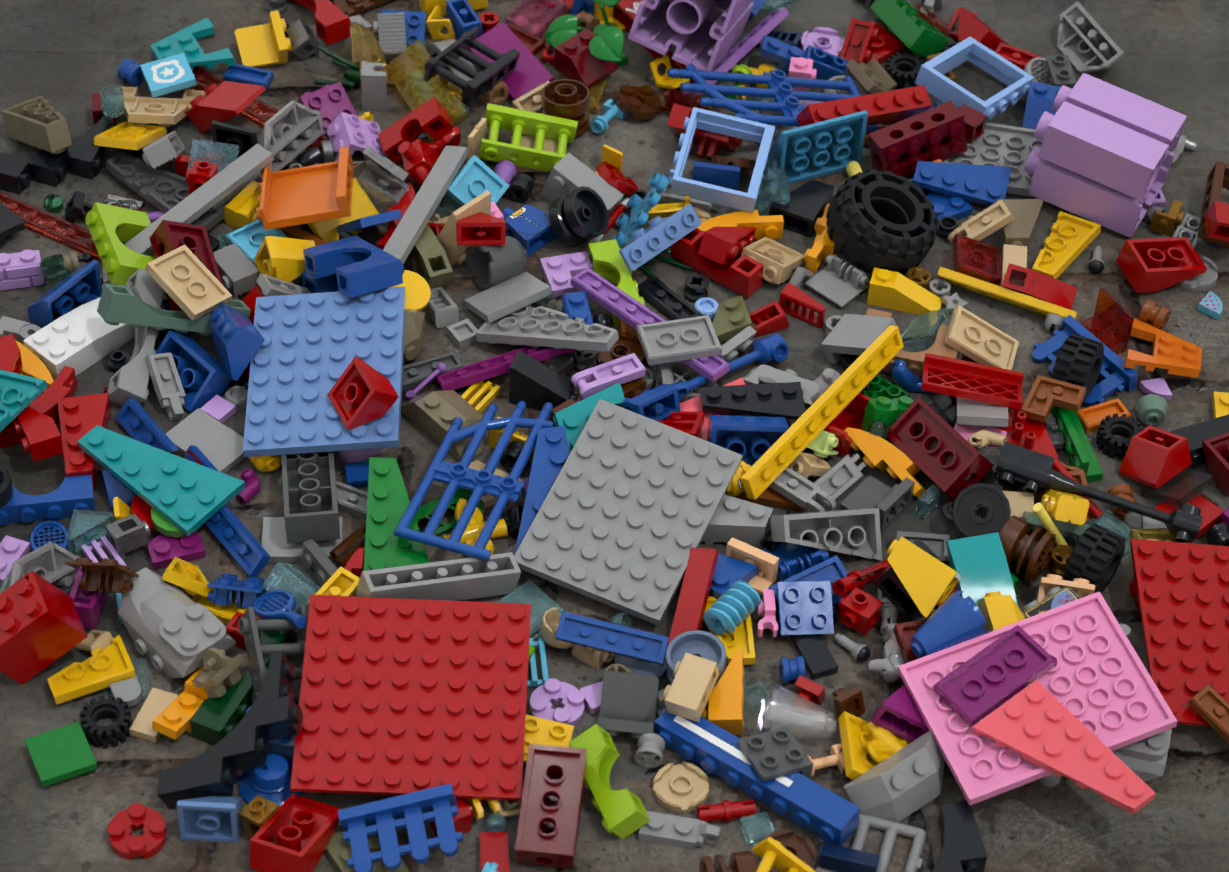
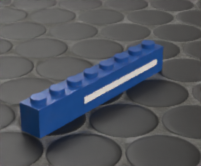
(788, 795)

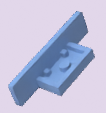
(658, 236)

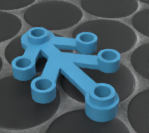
(638, 213)

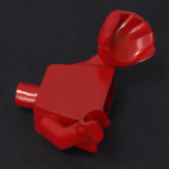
(421, 156)

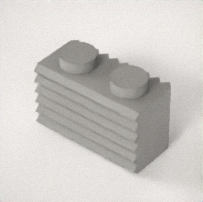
(391, 34)
(163, 150)
(236, 270)

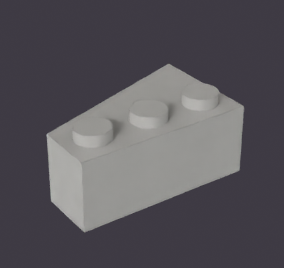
(572, 174)
(739, 520)

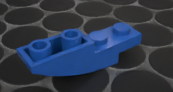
(825, 63)

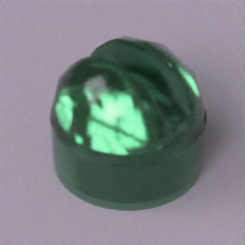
(57, 204)
(879, 429)

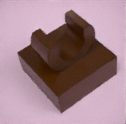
(849, 701)

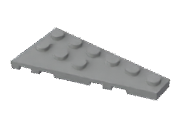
(547, 329)

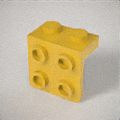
(264, 43)

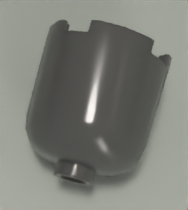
(496, 262)

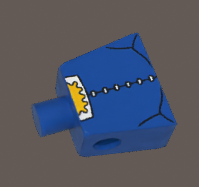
(529, 227)

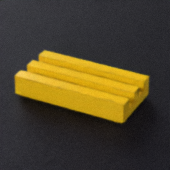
(477, 390)

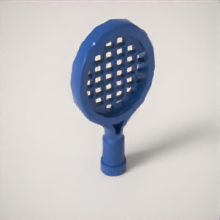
(52, 526)
(278, 605)

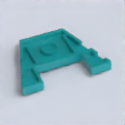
(185, 42)
(578, 414)

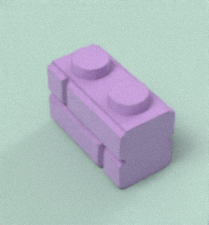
(20, 270)

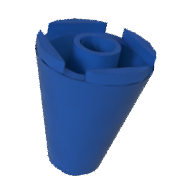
(949, 625)

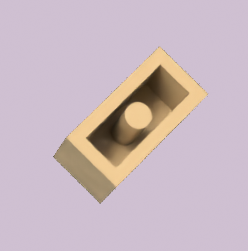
(691, 687)

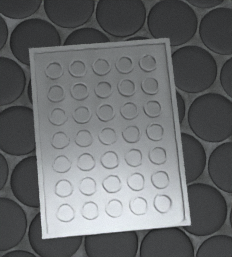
(627, 511)

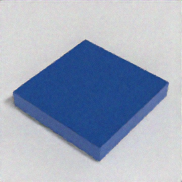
(370, 221)

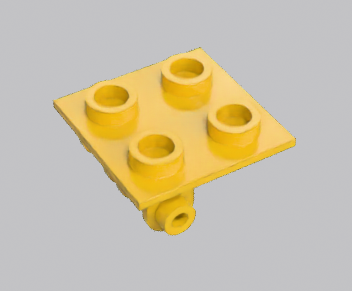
(546, 732)

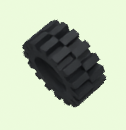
(903, 68)
(1120, 426)
(106, 709)

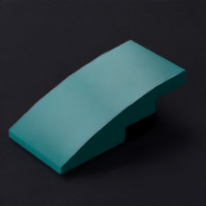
(981, 566)

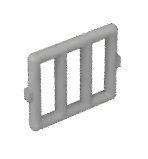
(892, 829)

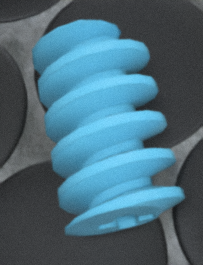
(732, 608)

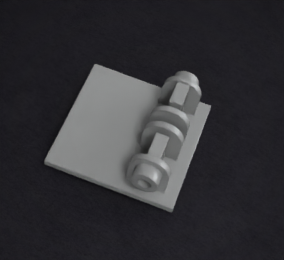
(839, 281)

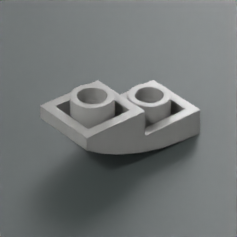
(1189, 229)

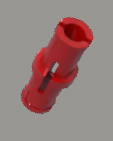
(726, 811)

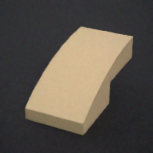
(1015, 255)

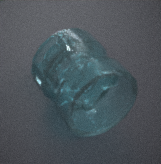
(112, 101)

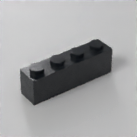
(1202, 431)

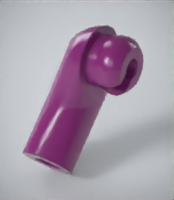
(252, 486)

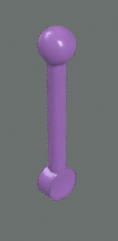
(441, 367)

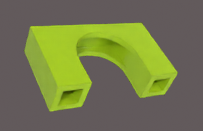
(111, 227)

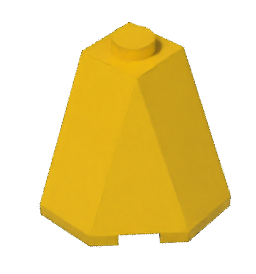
(282, 258)
(922, 575)
(999, 610)

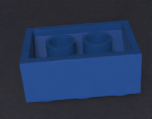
(1040, 99)
(73, 291)
(233, 339)
(198, 370)
(746, 434)

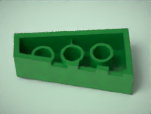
(909, 27)

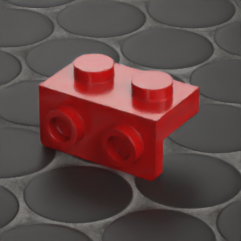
(860, 41)

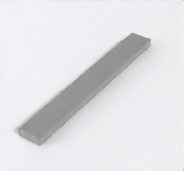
(206, 195)
(426, 202)

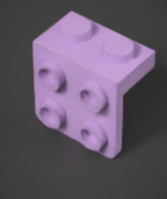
(355, 133)

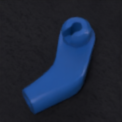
(905, 378)

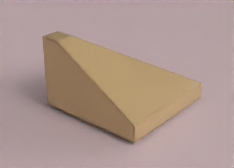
(94, 640)

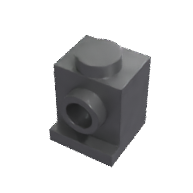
(302, 40)
(128, 534)

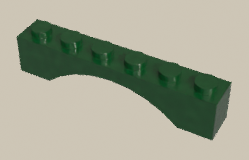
(222, 714)

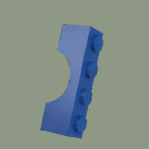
(72, 494)

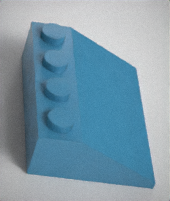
(820, 147)

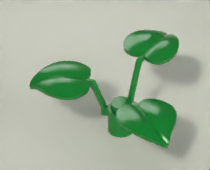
(606, 46)

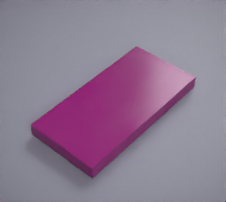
(528, 71)
(994, 675)

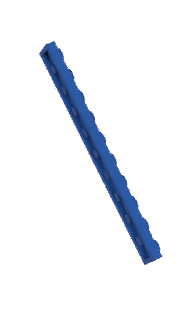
(223, 523)

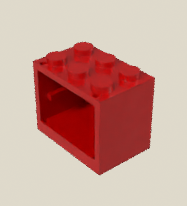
(36, 627)

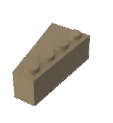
(37, 125)

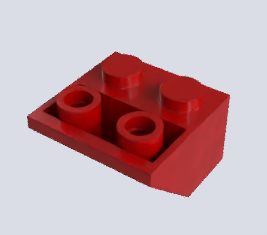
(1155, 457)

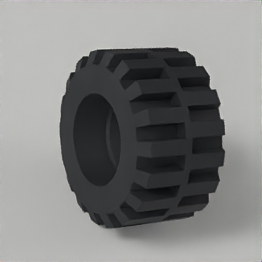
(1079, 362)
(1096, 557)

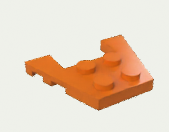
(1168, 352)

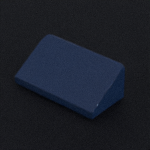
(847, 859)

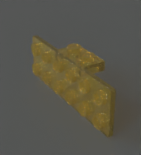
(408, 75)

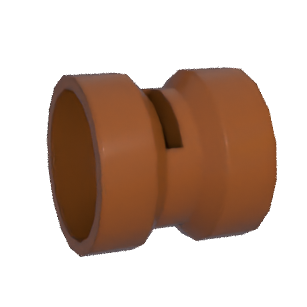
(1154, 315)
(1123, 491)

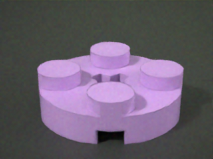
(823, 35)
(561, 693)

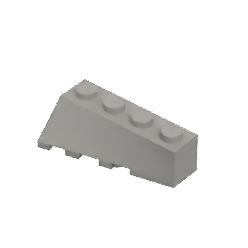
(839, 531)

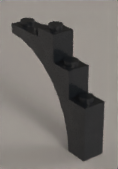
(43, 167)
(243, 748)
(960, 840)

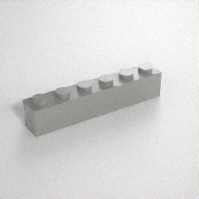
(443, 579)

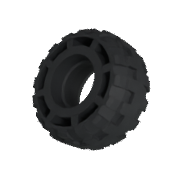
(881, 222)

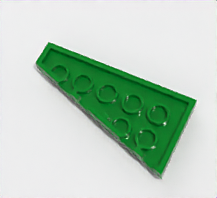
(385, 508)

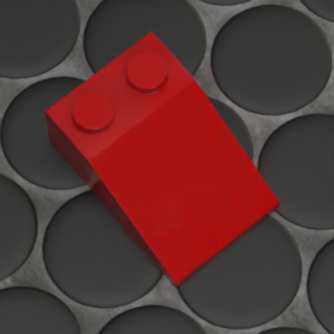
(221, 103)
(1159, 263)
(294, 836)

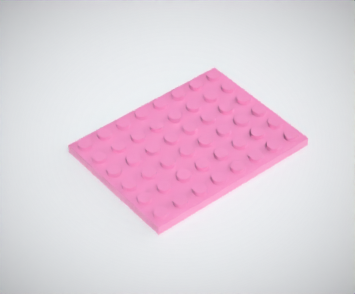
(1092, 677)

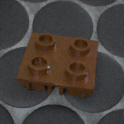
(103, 576)

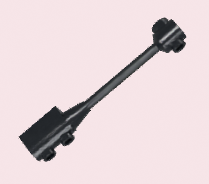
(1036, 473)

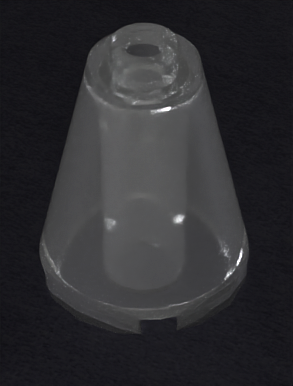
(796, 713)

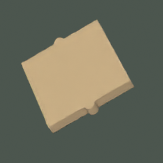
(476, 137)

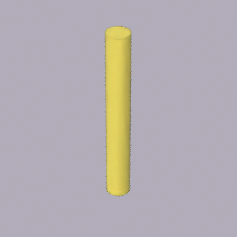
(1048, 524)

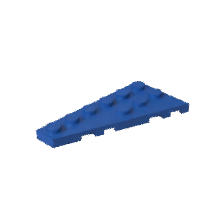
(548, 459)

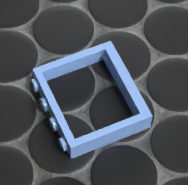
(932, 76)
(728, 126)

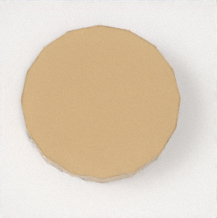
(681, 787)

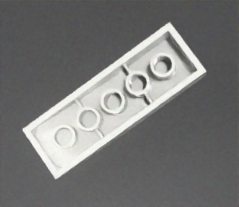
(77, 339)

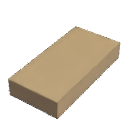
(152, 707)

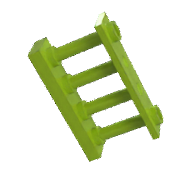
(527, 123)

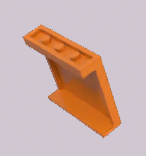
(306, 193)

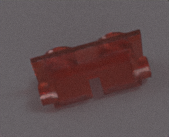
(689, 100)

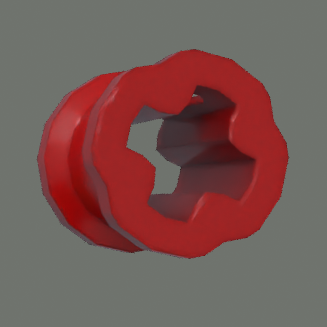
(489, 21)

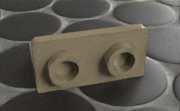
(872, 76)

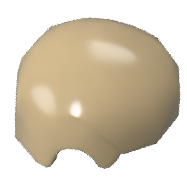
(549, 629)

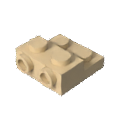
(777, 259)

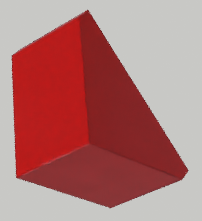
(481, 230)

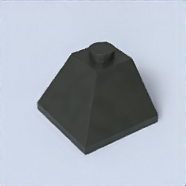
(235, 135)

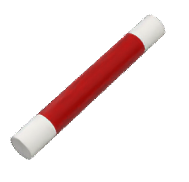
(621, 208)

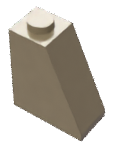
(1026, 218)

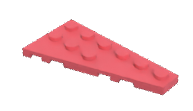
(1058, 742)

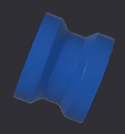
(130, 72)
(791, 669)

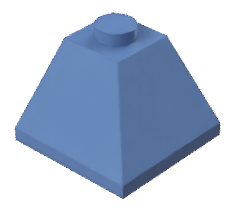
(210, 818)

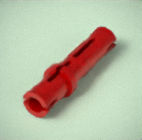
(846, 584)

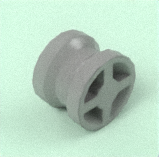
(650, 750)

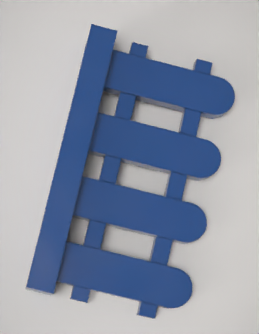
(1113, 372)
(399, 812)

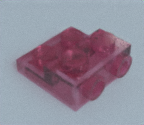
(536, 15)

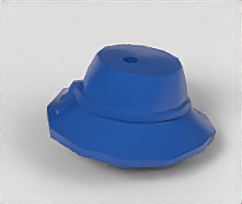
(268, 781)

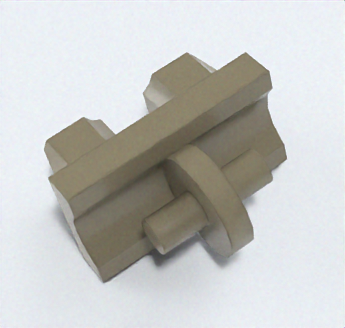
(217, 670)

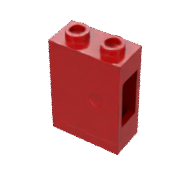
(702, 137)
(1028, 433)

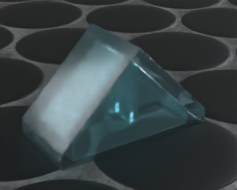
(86, 527)

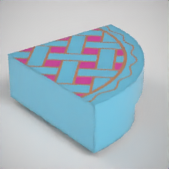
(1211, 305)

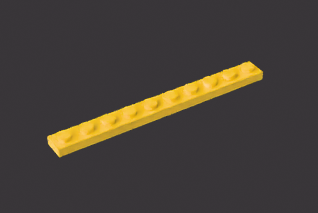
(821, 412)

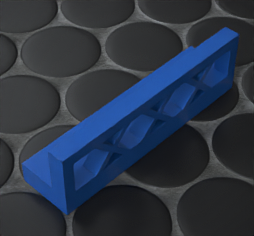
(612, 638)

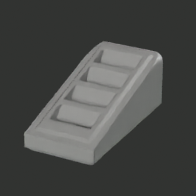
(443, 309)

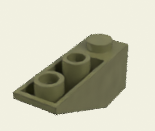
(432, 260)

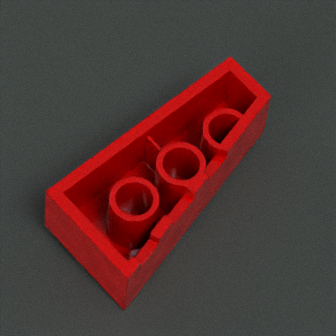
(77, 418)

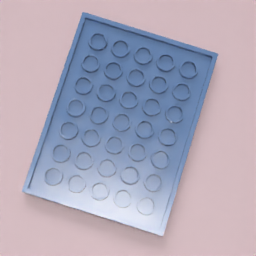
(304, 355)

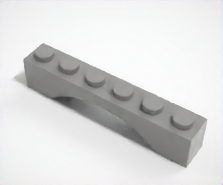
(133, 378)

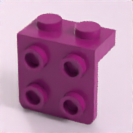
(329, 101)

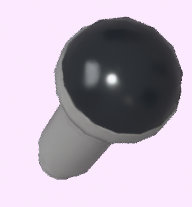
(1096, 264)
(859, 651)

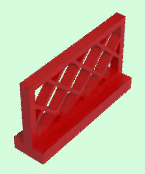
(972, 381)

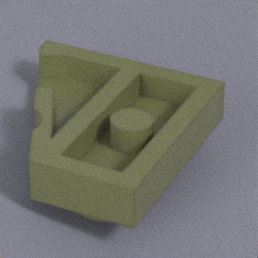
(731, 318)

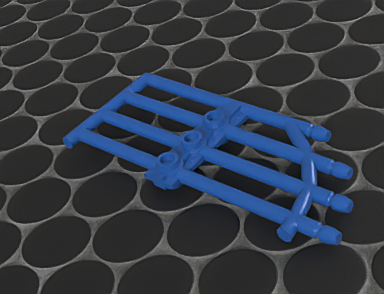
(778, 88)
(479, 481)

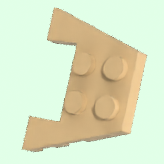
(156, 110)

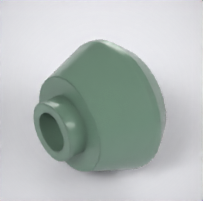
(1151, 409)

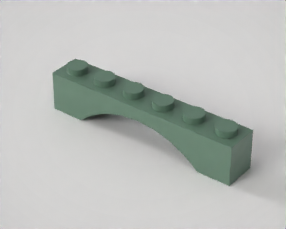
(121, 305)

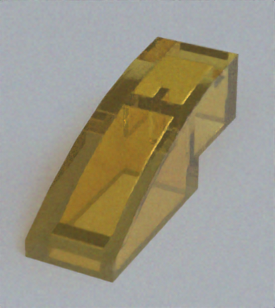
(366, 47)

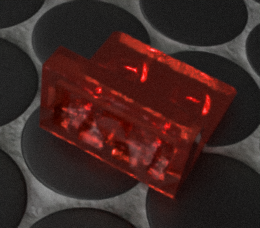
(1110, 322)

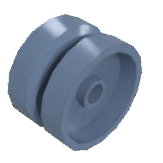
(699, 644)

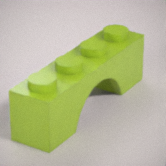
(611, 266)
(620, 808)

